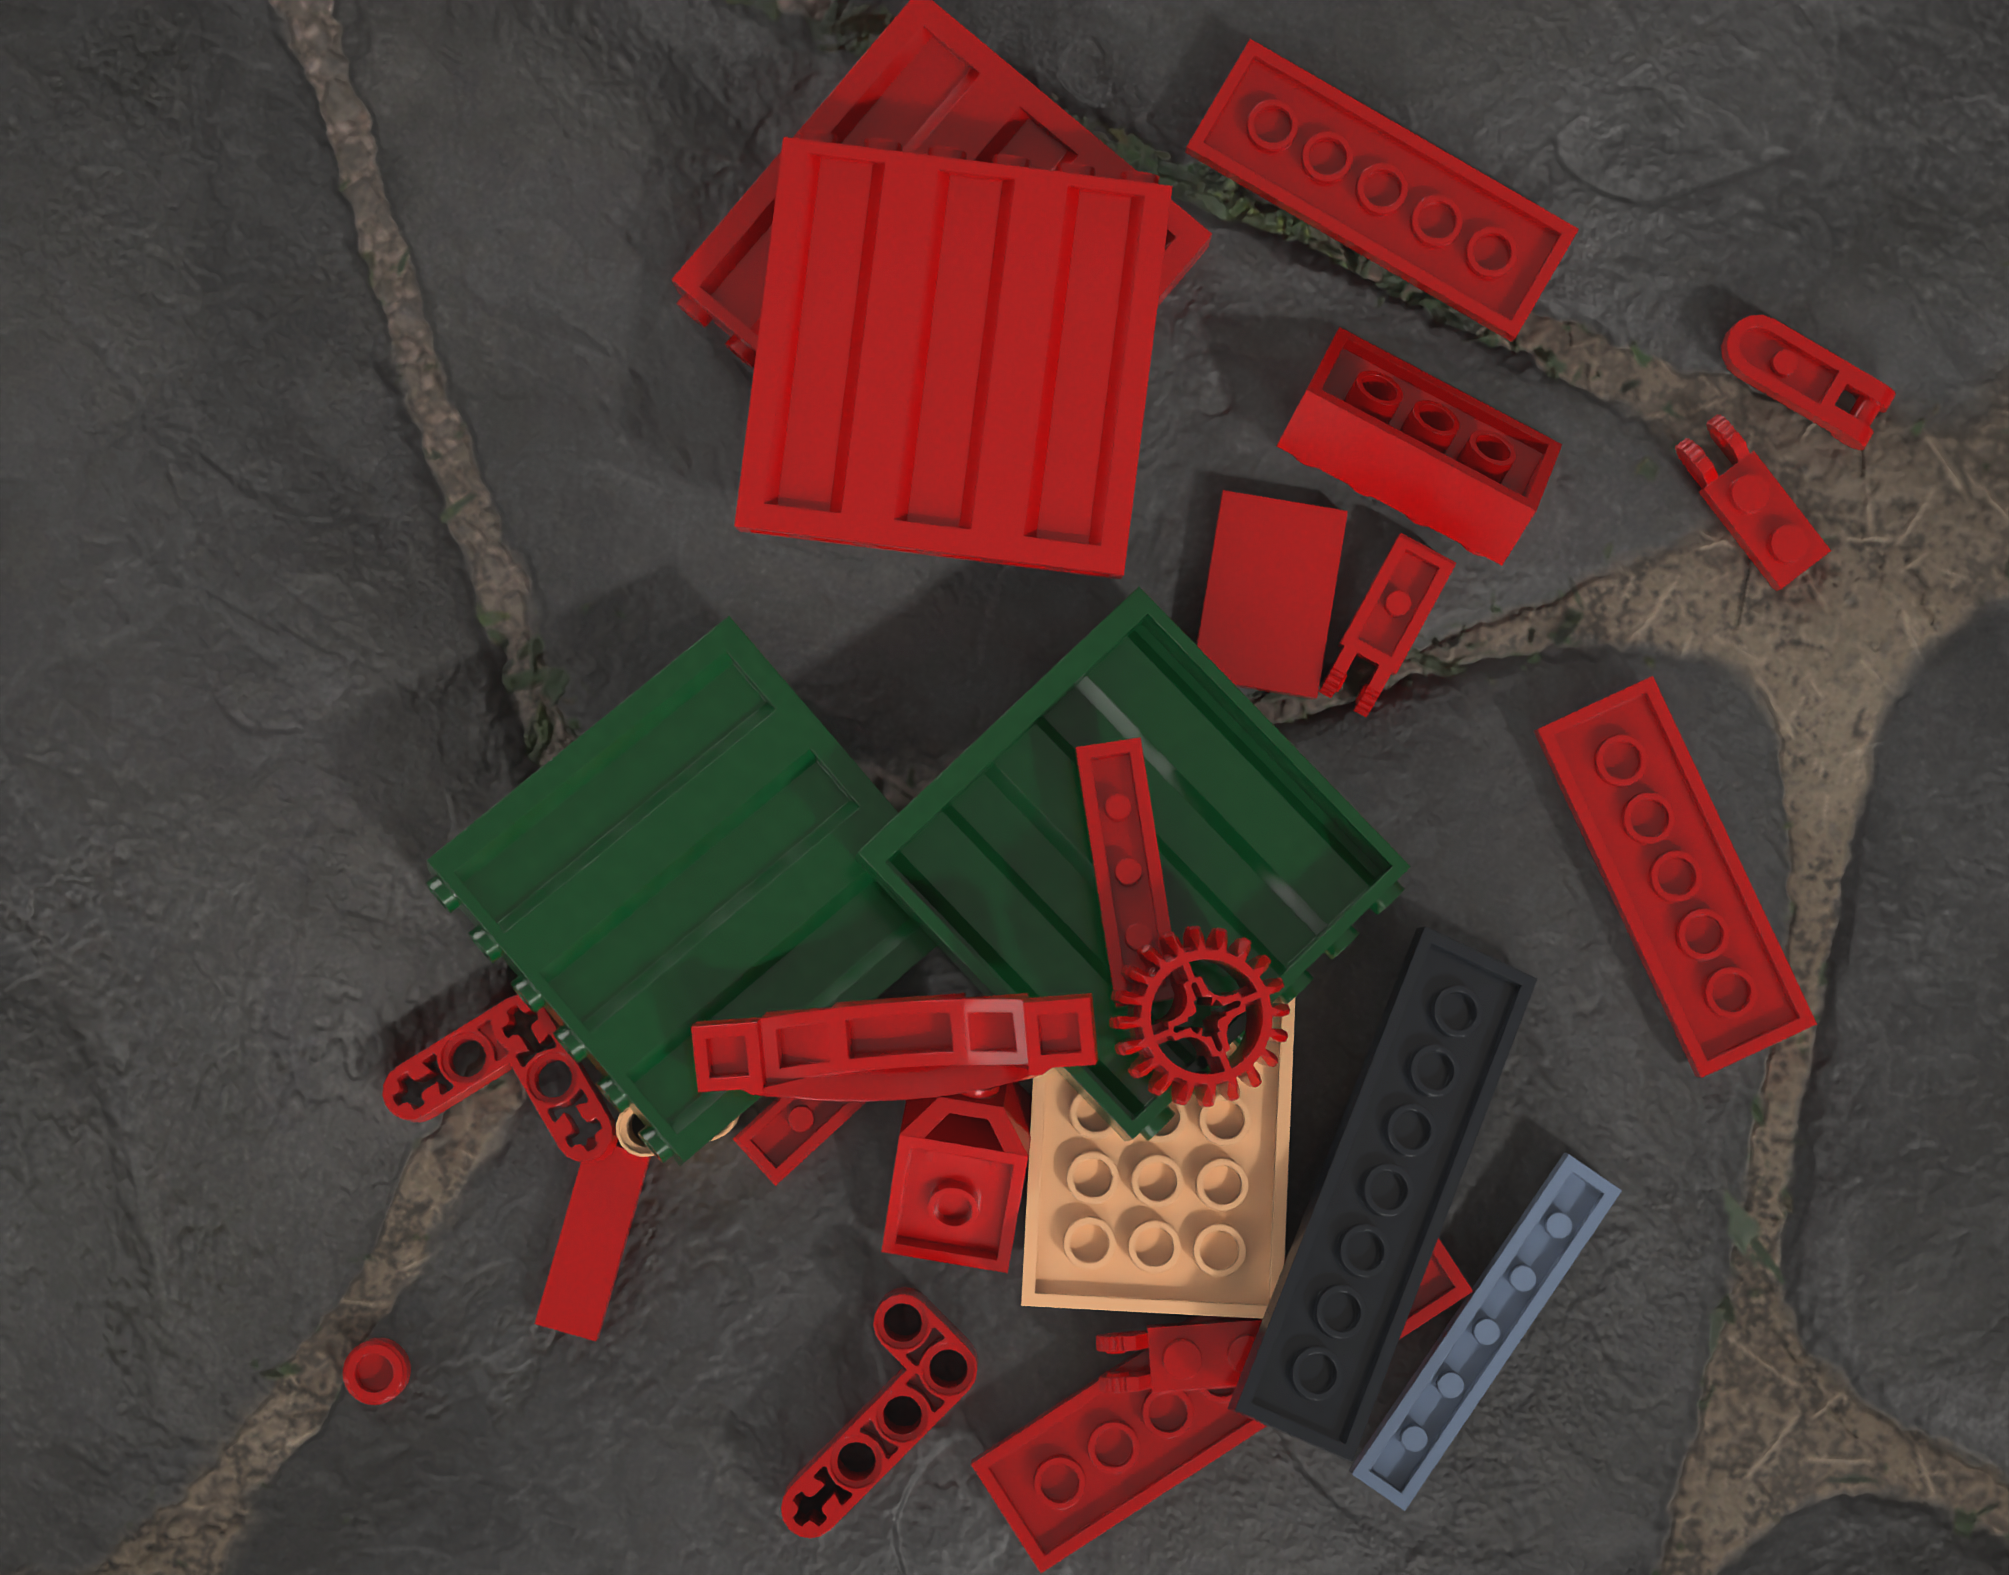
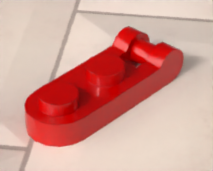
(1805, 377)

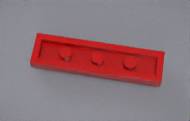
(1124, 856)

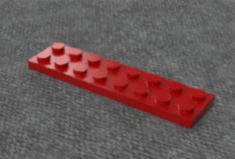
(1116, 1452)

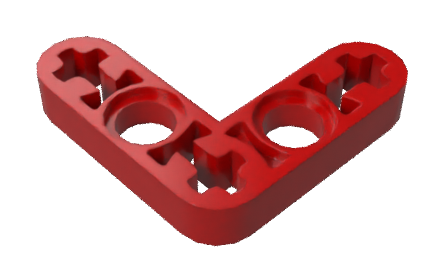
(502, 1055)

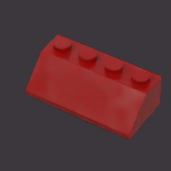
(1421, 447)

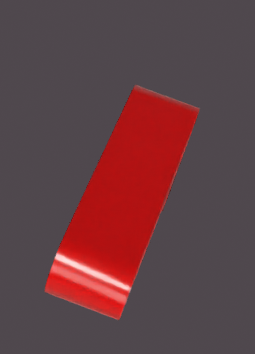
(872, 1424)

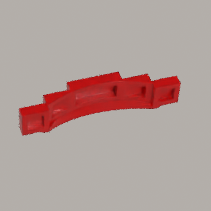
(896, 1046)

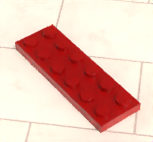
(1381, 190)
(1675, 877)

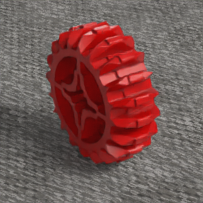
(1213, 1043)

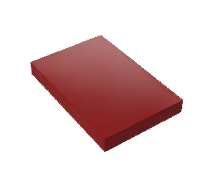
(1271, 592)

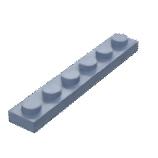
(1484, 1331)

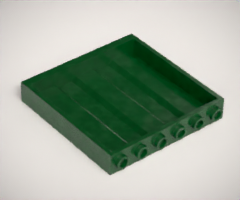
(1243, 826)
(683, 876)

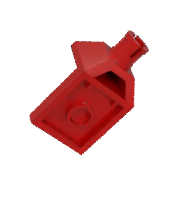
(960, 1177)

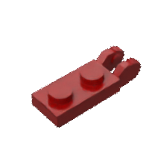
(1754, 506)
(1389, 617)
(1182, 1355)

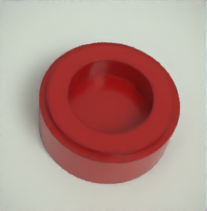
(376, 1371)

